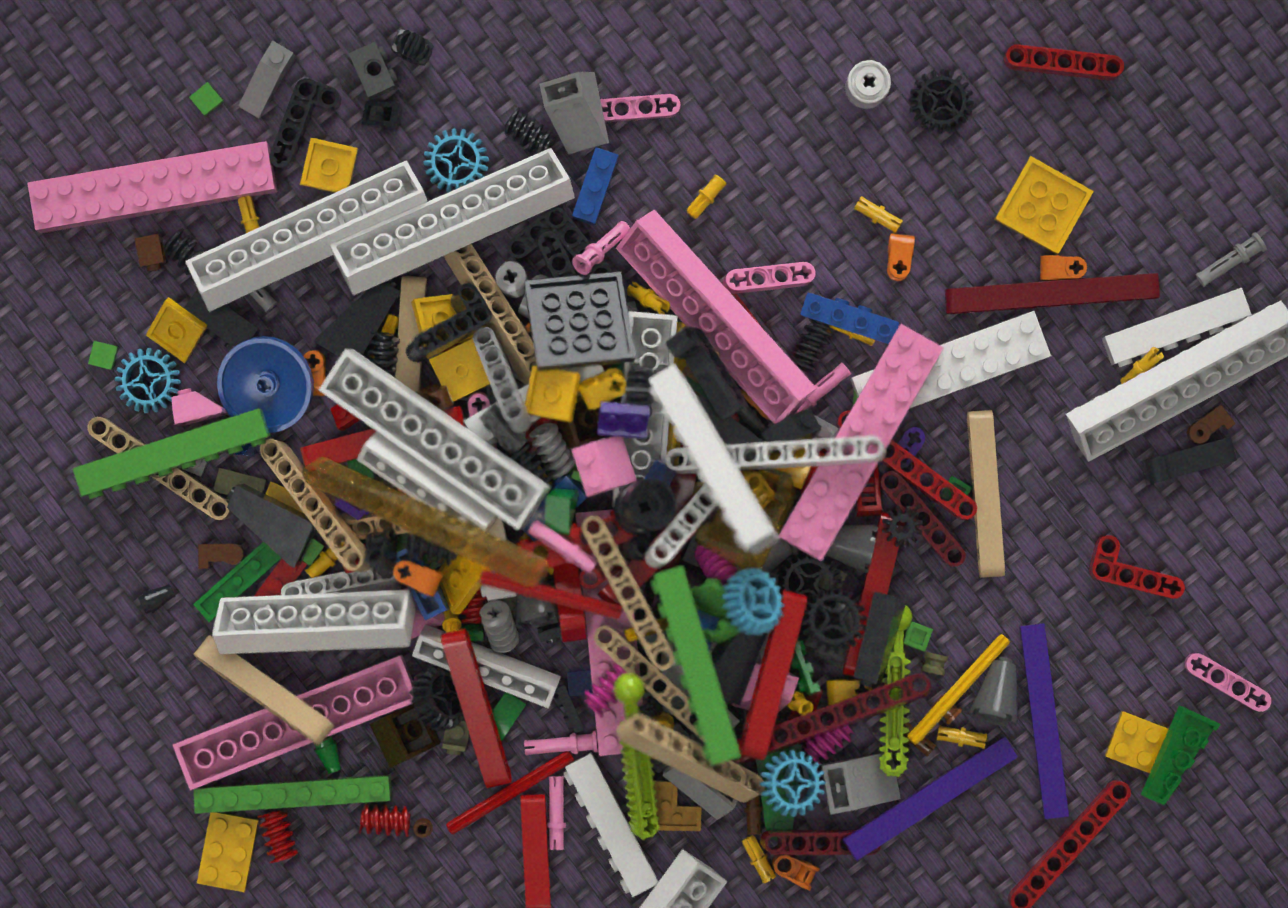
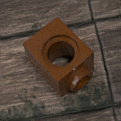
(151, 252)

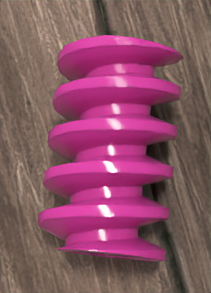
(714, 565)
(605, 692)
(827, 742)

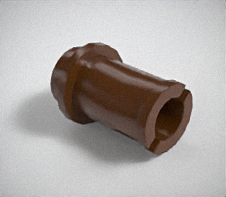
(423, 821)

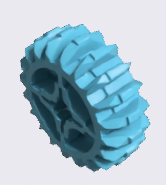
(445, 157)
(145, 370)
(758, 601)
(791, 774)

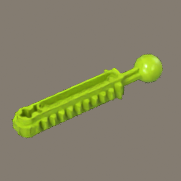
(894, 718)
(643, 821)

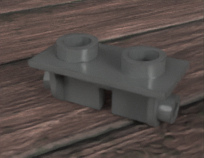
(496, 424)

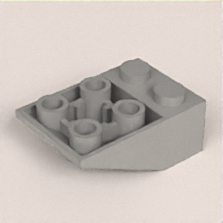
(575, 111)
(858, 783)

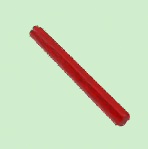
(551, 595)
(510, 792)

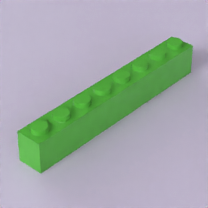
(172, 452)
(697, 665)
(292, 794)

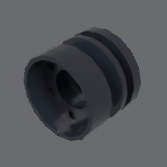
(655, 502)

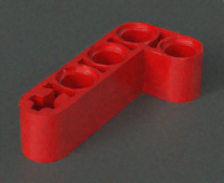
(1137, 574)
(571, 619)

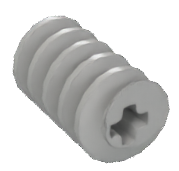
(503, 275)
(553, 449)
(499, 626)

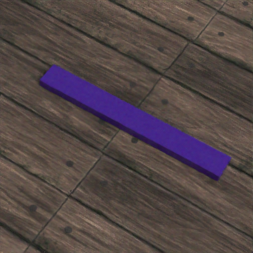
(1044, 721)
(929, 798)

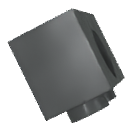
(374, 85)

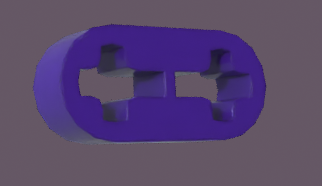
(915, 447)

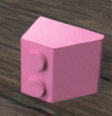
(604, 465)

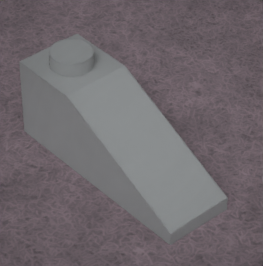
(267, 79)

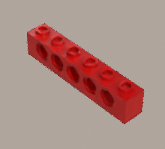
(555, 559)

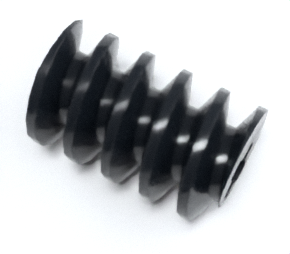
(528, 133)
(181, 250)
(811, 345)
(384, 351)
(525, 460)
(424, 546)

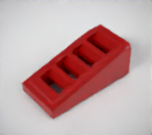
(871, 510)

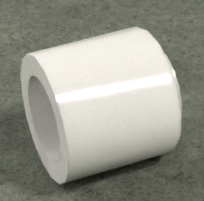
(867, 96)

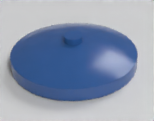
(269, 377)

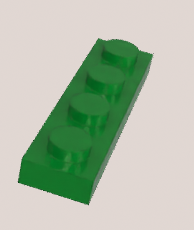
(238, 580)

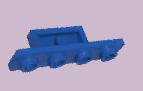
(852, 319)

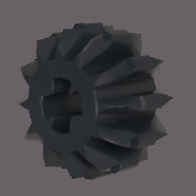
(412, 47)
(638, 386)
(902, 535)

